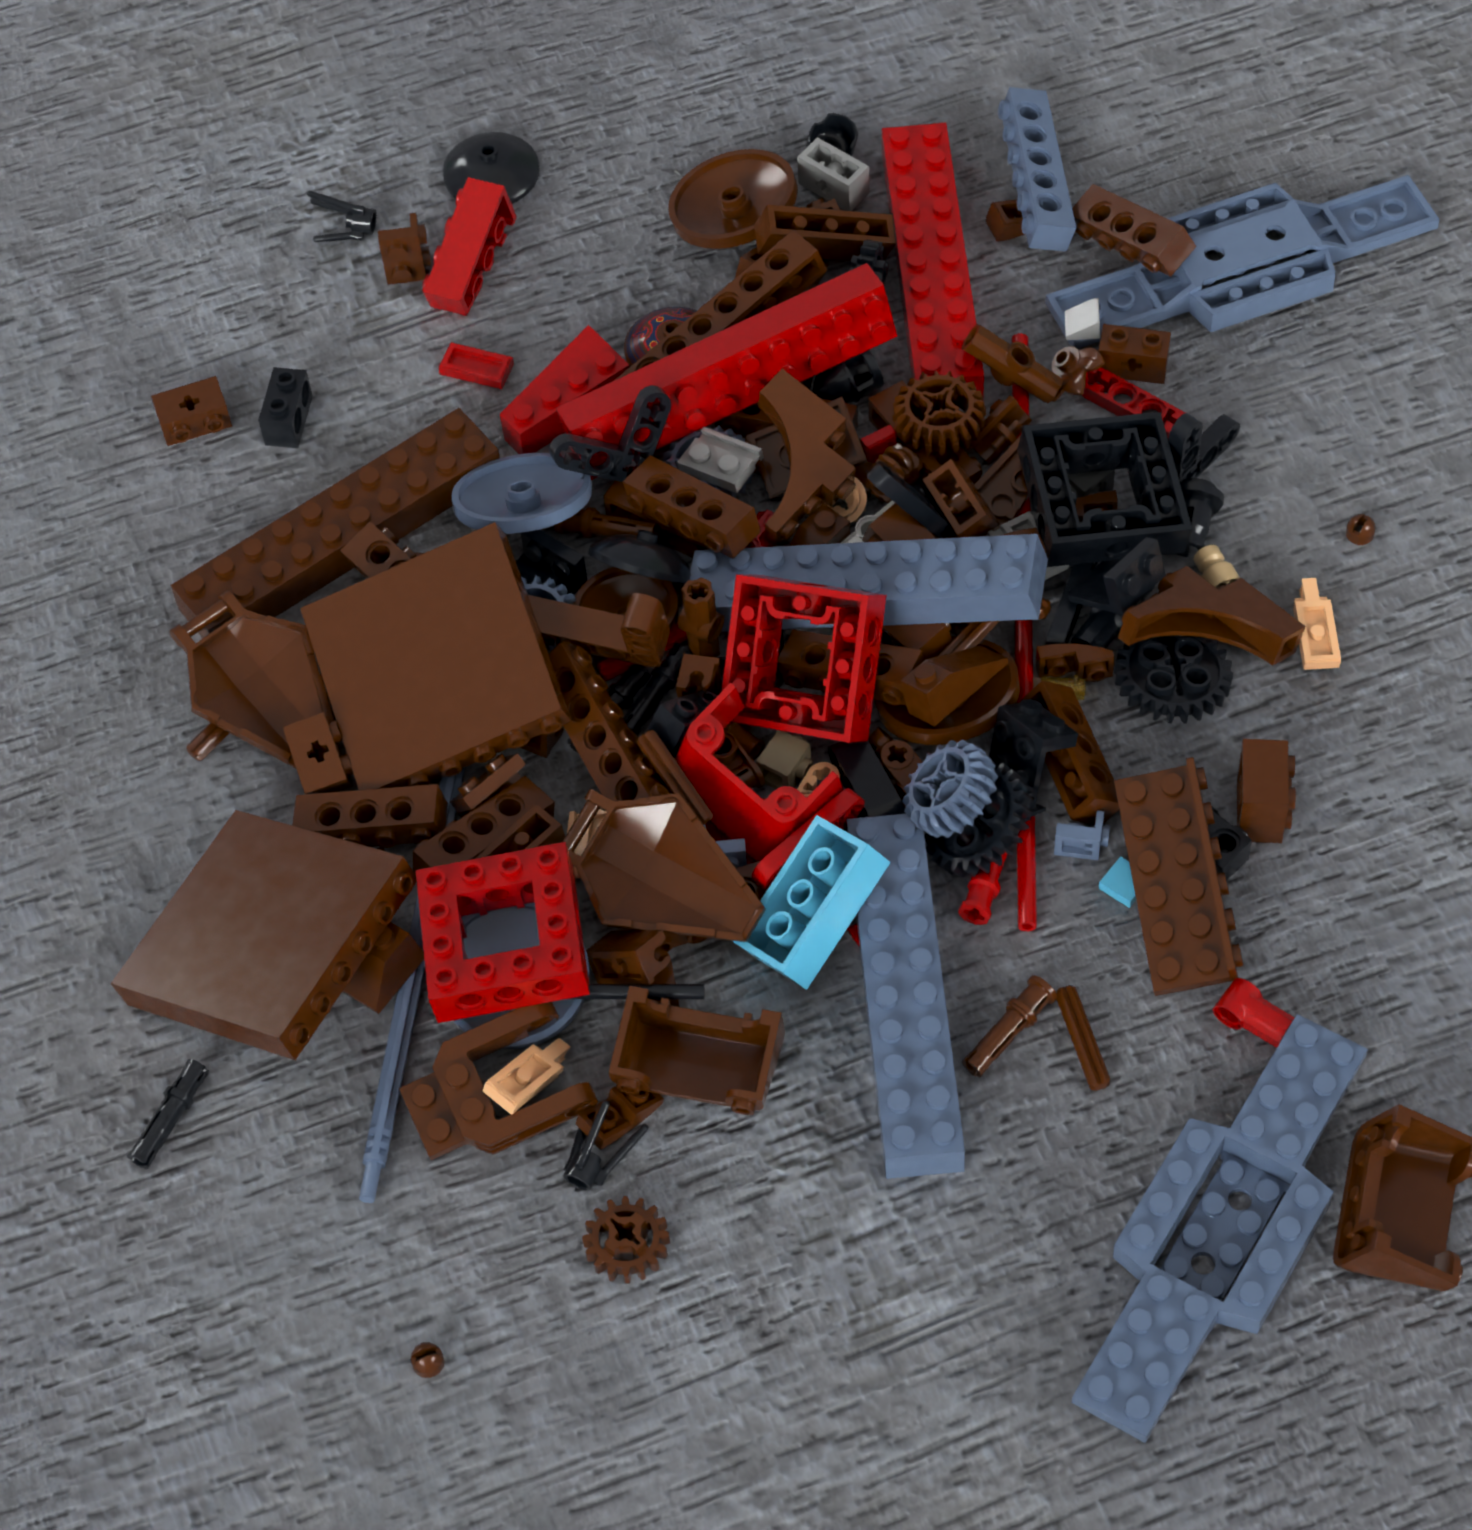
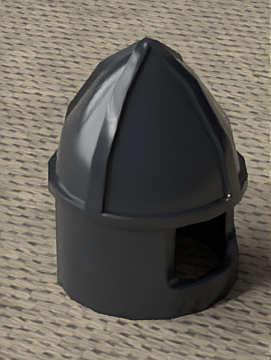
(849, 379)

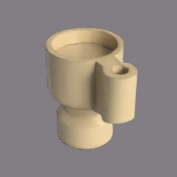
(1214, 568)

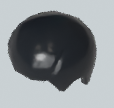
(837, 131)

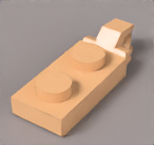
(1319, 640)
(526, 1075)

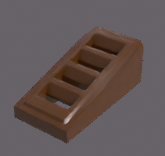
(1002, 221)

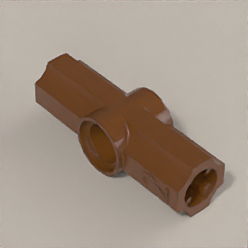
(1012, 363)
(700, 618)

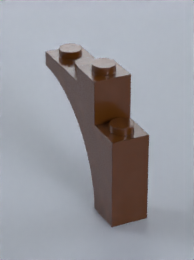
(810, 436)
(1228, 614)

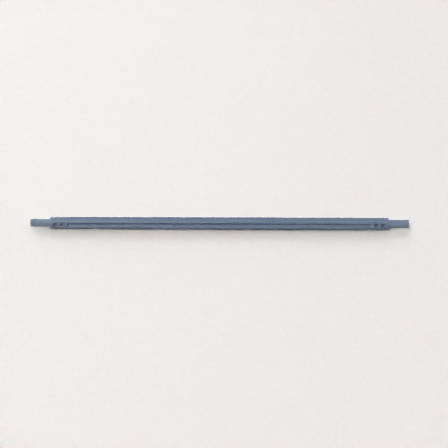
(398, 1043)

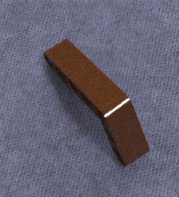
(631, 638)

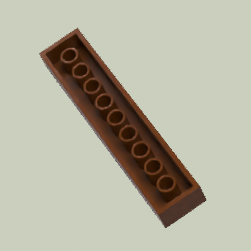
(304, 546)

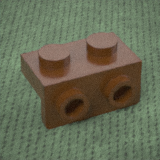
(403, 252)
(475, 790)

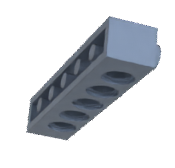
(1037, 169)

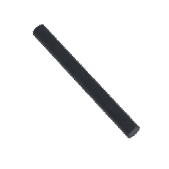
(656, 991)

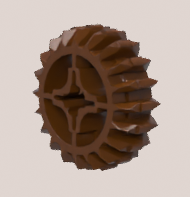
(937, 404)

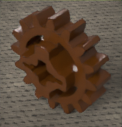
(626, 1256)

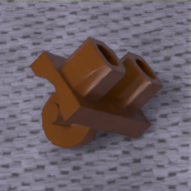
(1000, 428)

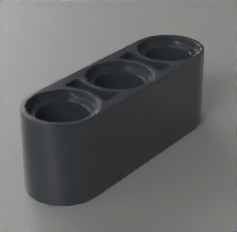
(866, 776)

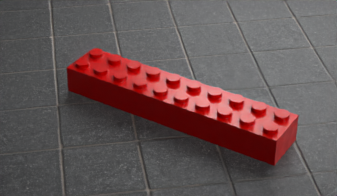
(930, 251)
(738, 362)

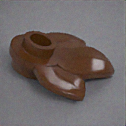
(1072, 367)

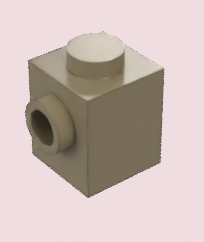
(785, 760)

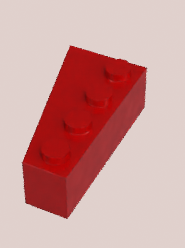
(468, 246)
(580, 368)

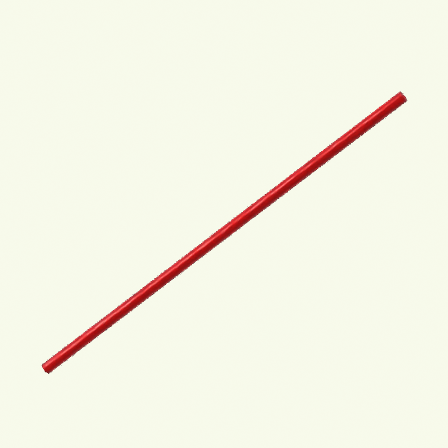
(1024, 661)

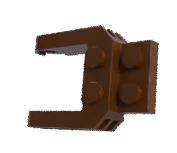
(455, 1111)

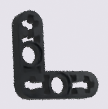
(1197, 450)
(617, 454)
(913, 498)

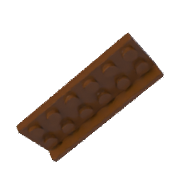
(1178, 879)

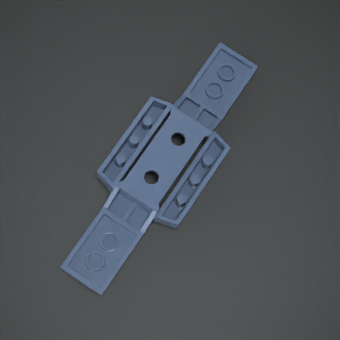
(1239, 231)
(1261, 1157)

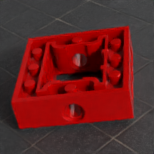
(753, 653)
(511, 978)

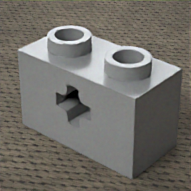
(833, 174)

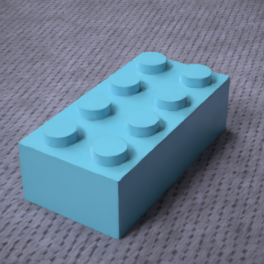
(814, 901)

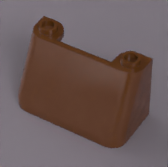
(696, 1053)
(1402, 1200)

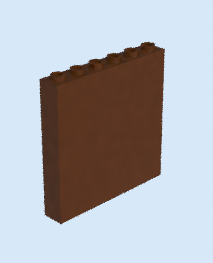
(435, 663)
(265, 933)

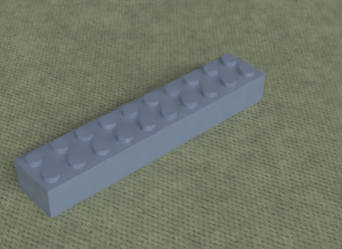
(922, 577)
(907, 1007)

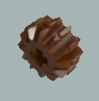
(902, 462)

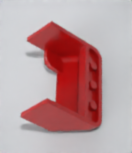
(734, 805)

